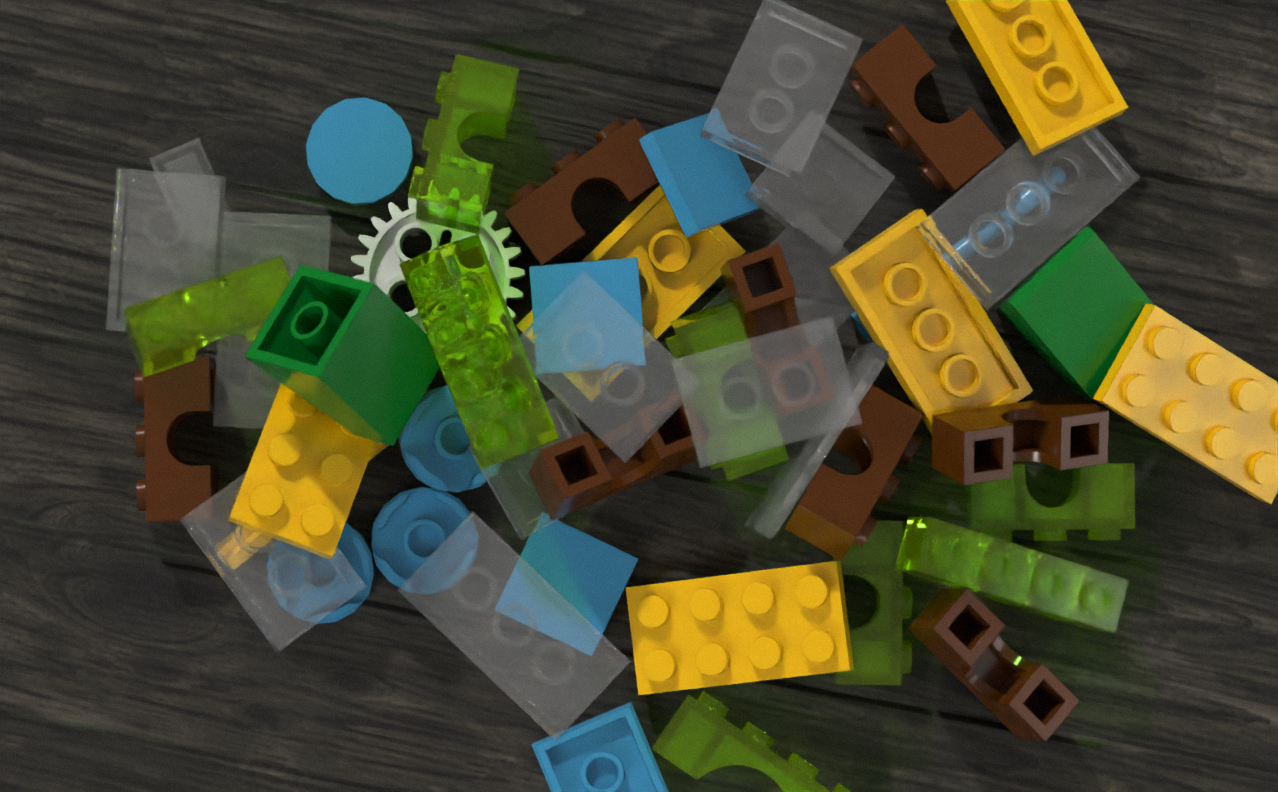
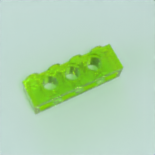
(479, 351)
(1011, 574)

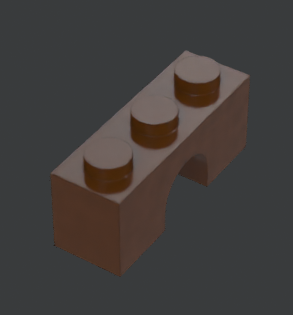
(948, 151)
(545, 213)
(762, 291)
(169, 397)
(986, 441)
(588, 471)
(838, 505)
(1012, 688)

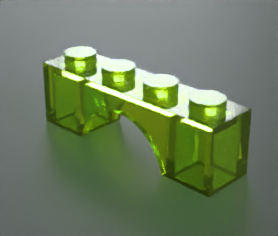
(703, 739)

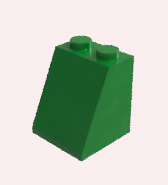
(1077, 311)
(347, 352)

